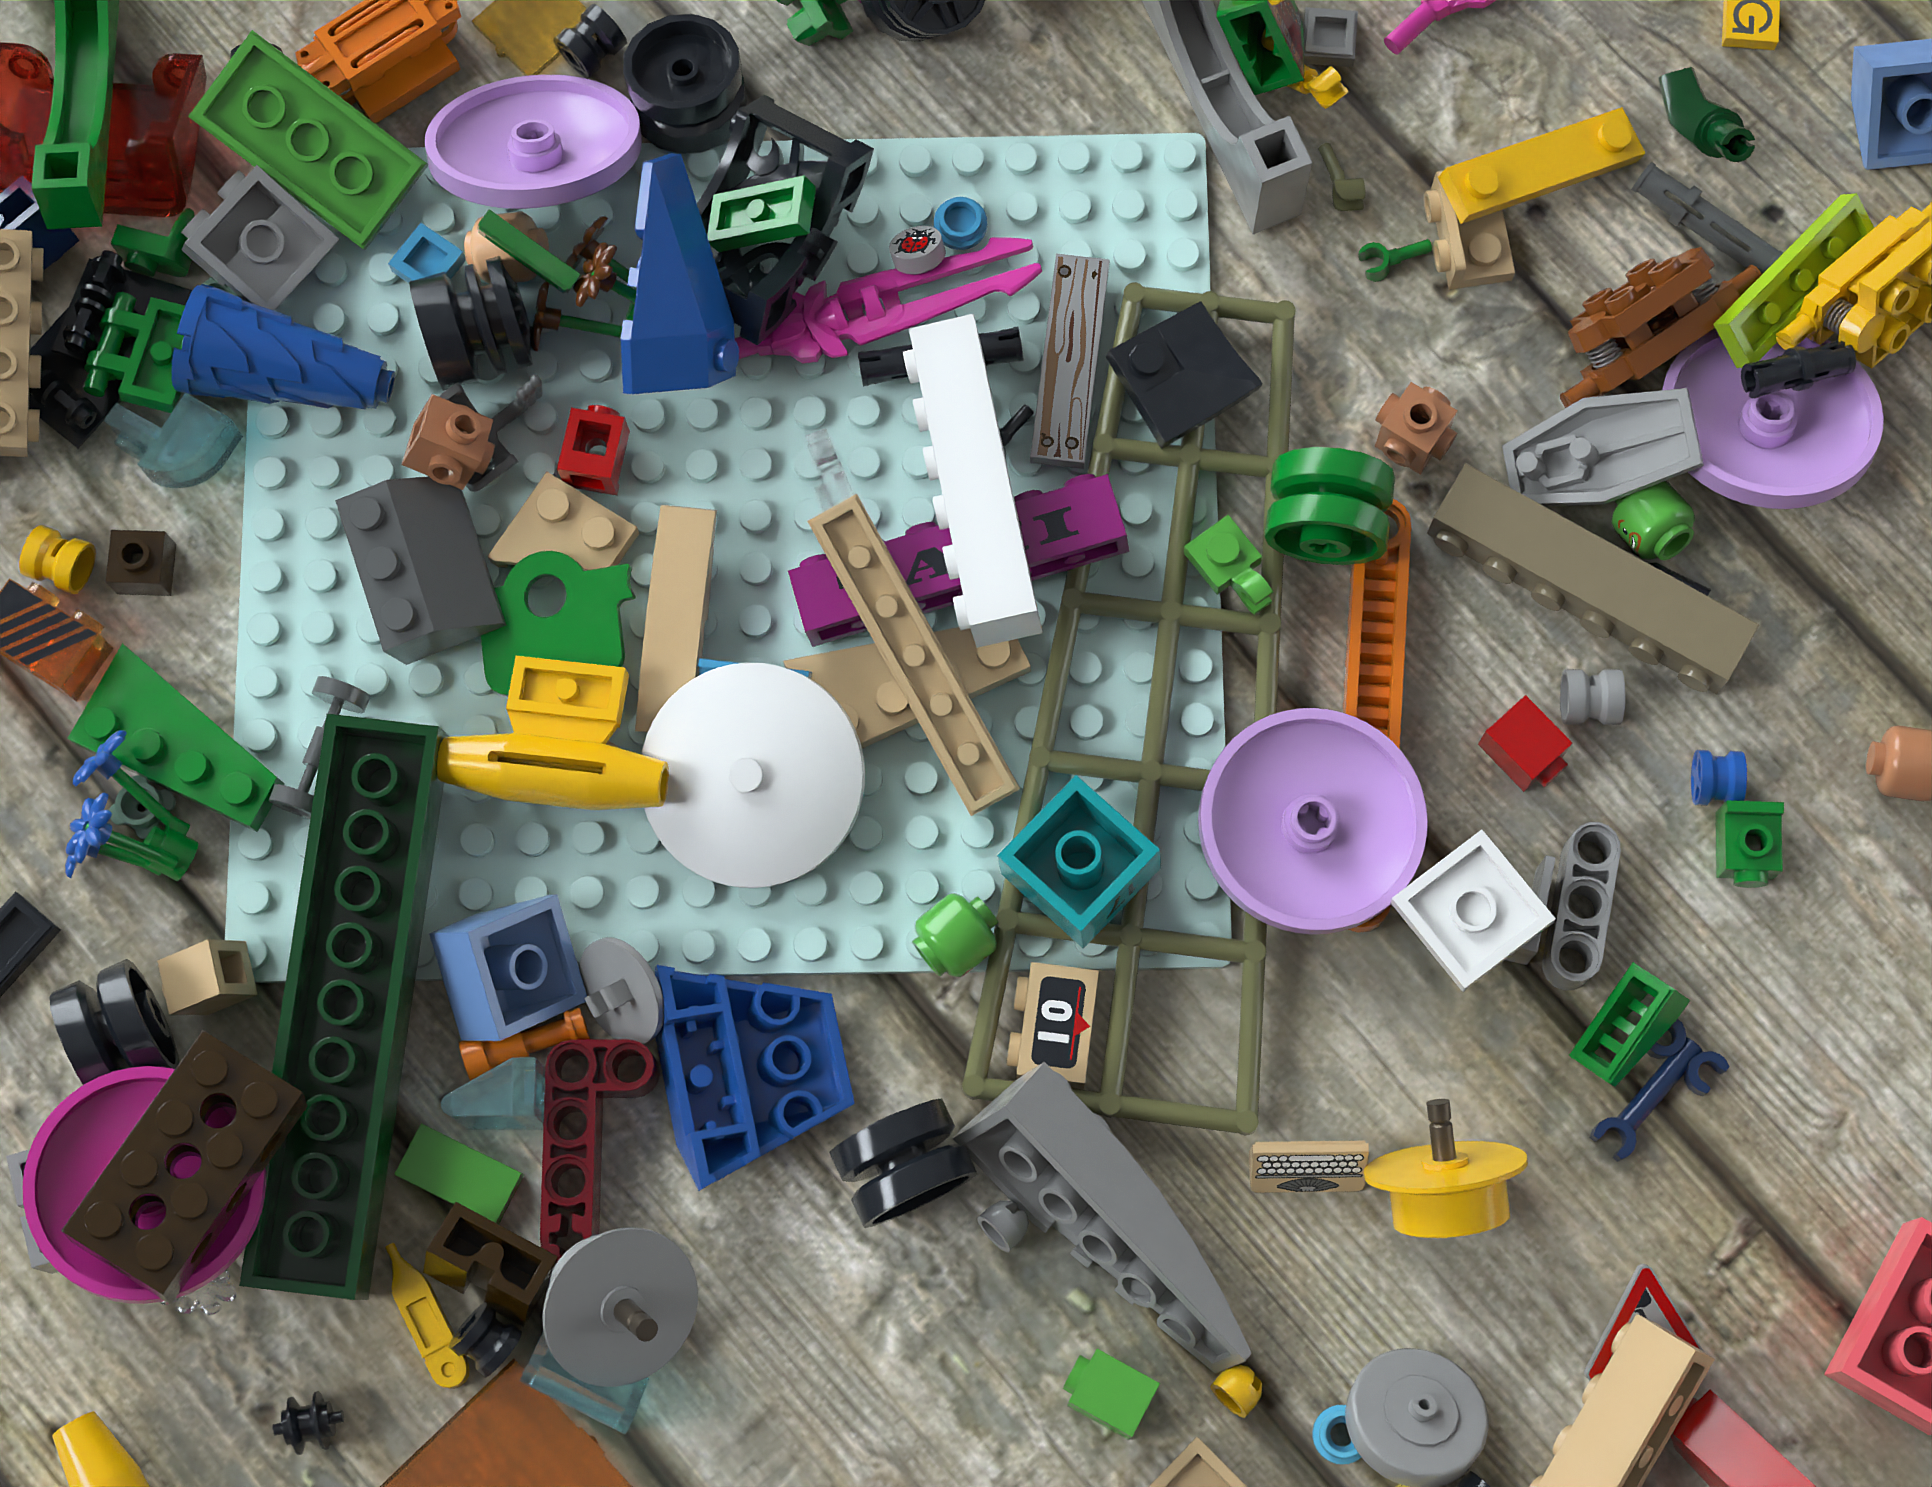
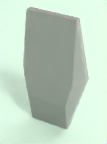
(1605, 448)

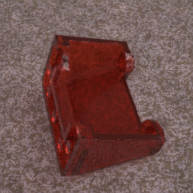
(149, 133)

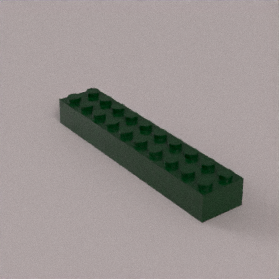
(348, 1004)

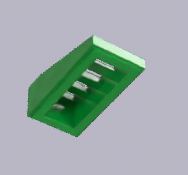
(1622, 1001)

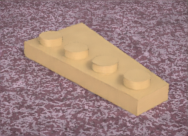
(874, 700)

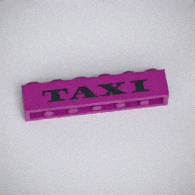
(1058, 534)

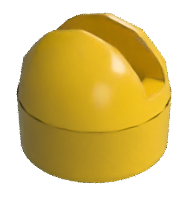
(1238, 1389)

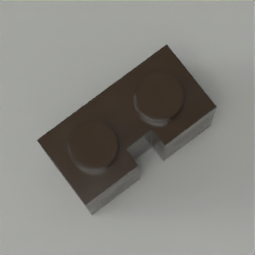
(493, 1258)

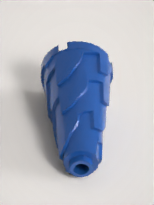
(267, 358)

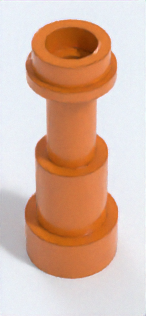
(486, 1055)

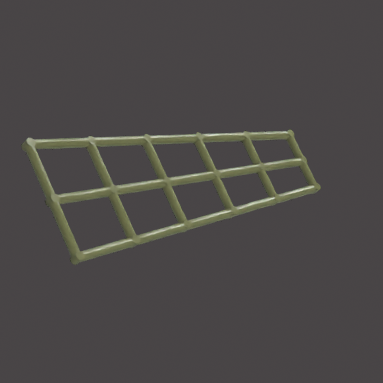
(1150, 771)

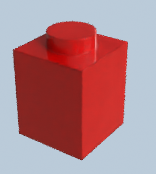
(1526, 745)

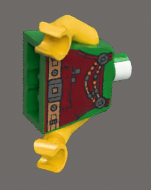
(1271, 49)

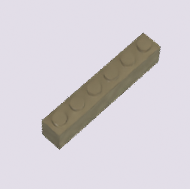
(1591, 580)

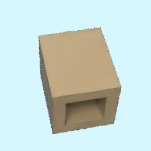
(207, 977)

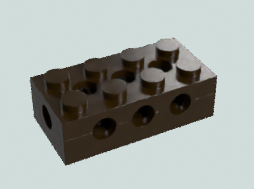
(172, 1129)

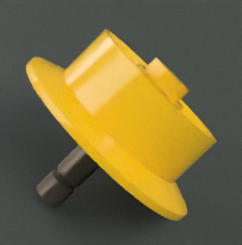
(1448, 1184)

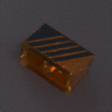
(48, 641)

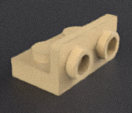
(1469, 251)

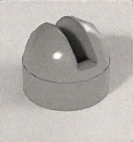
(1004, 1225)

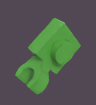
(1228, 559)

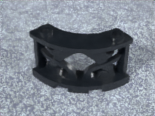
(837, 185)

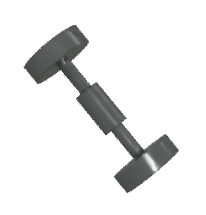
(340, 696)

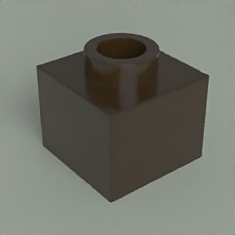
(152, 573)

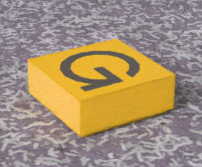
(1751, 24)

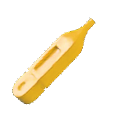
(426, 1322)

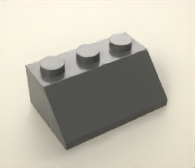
(420, 566)

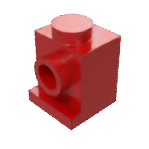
(588, 429)

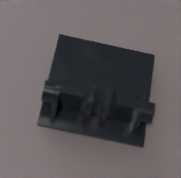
(95, 293)
(61, 393)

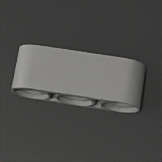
(1596, 884)

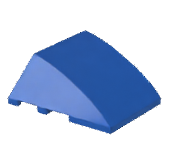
(746, 1067)

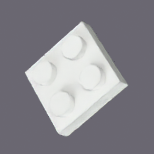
(1472, 910)

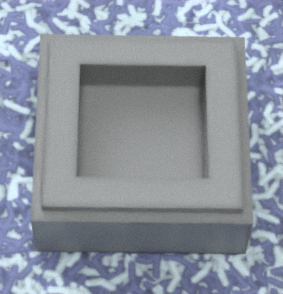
(1329, 36)

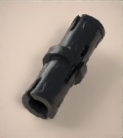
(1797, 368)

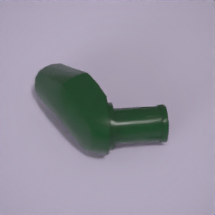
(1703, 123)

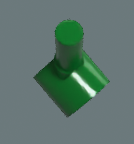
(1390, 257)

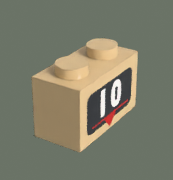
(1055, 1021)

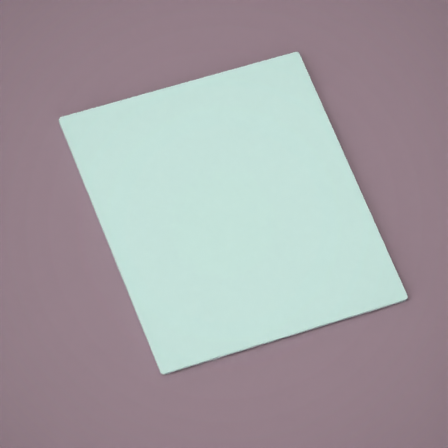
(749, 459)

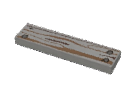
(1069, 361)

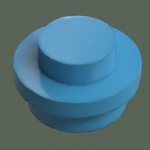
(961, 223)

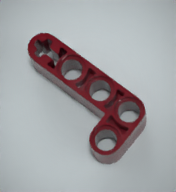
(585, 1151)

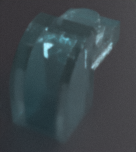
(182, 452)

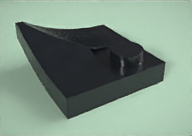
(1182, 373)

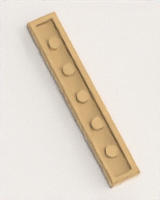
(913, 654)

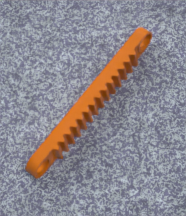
(1378, 642)

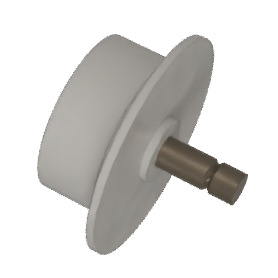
(619, 1306)

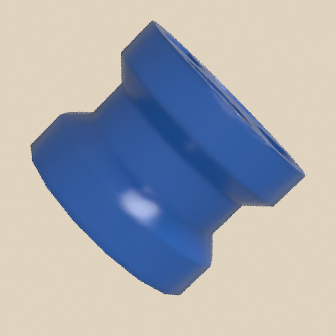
(1718, 777)

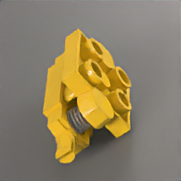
(1873, 291)

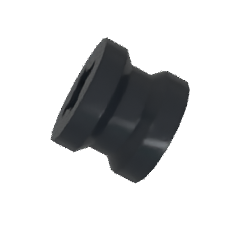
(485, 1339)

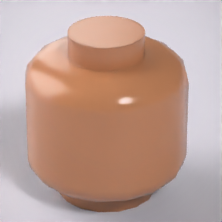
(1902, 763)

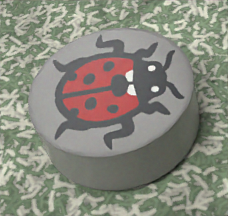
(917, 250)

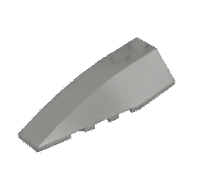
(1084, 1183)

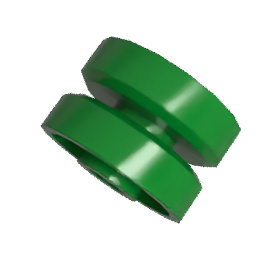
(1330, 506)

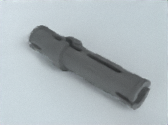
(1653, 185)

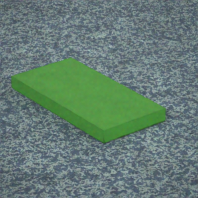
(308, 140)

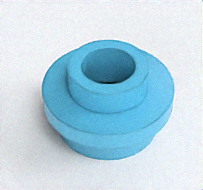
(1323, 1441)

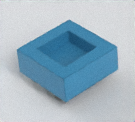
(426, 255)

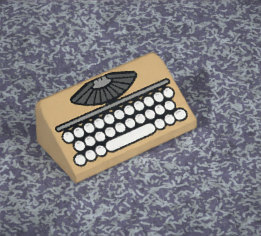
(1308, 1166)

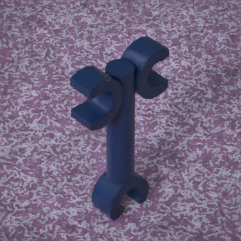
(1682, 1058)

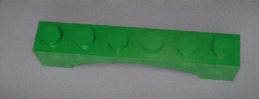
(74, 153)

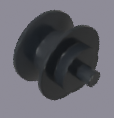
(308, 1423)

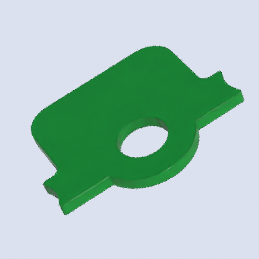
(582, 631)

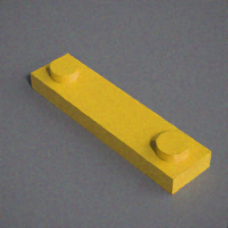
(1541, 165)

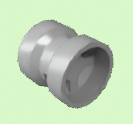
(1594, 696)

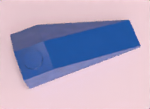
(681, 313)

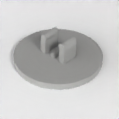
(622, 990)

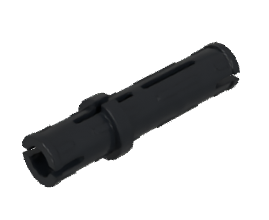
(889, 363)

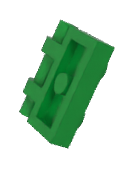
(148, 371)

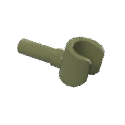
(1346, 193)

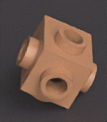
(1416, 427)
(449, 443)

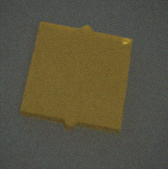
(526, 30)

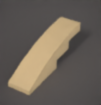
(675, 607)

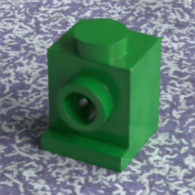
(1733, 857)

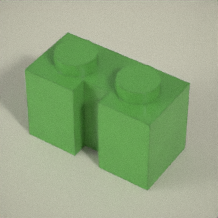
(1110, 1392)

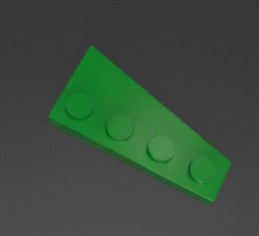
(173, 742)

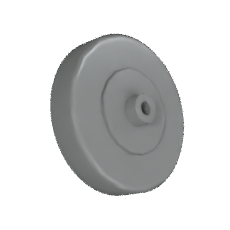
(1416, 1418)

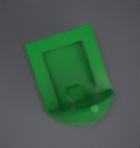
(153, 253)

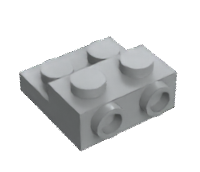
(257, 240)

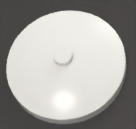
(757, 775)

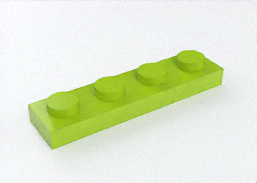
(1778, 294)

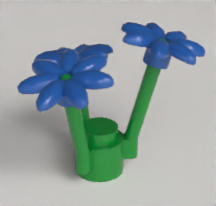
(161, 852)

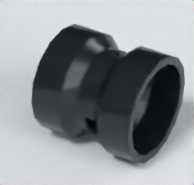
(590, 41)

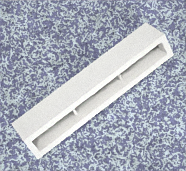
(974, 482)

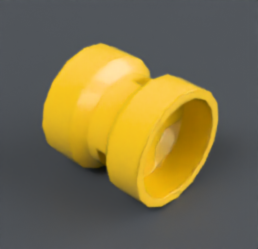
(57, 559)

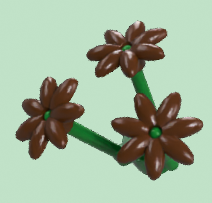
(600, 274)

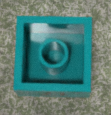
(1079, 861)

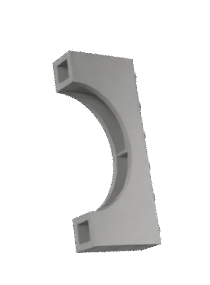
(1257, 155)

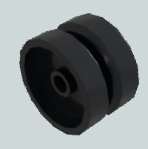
(684, 82)
(114, 1026)
(899, 1154)

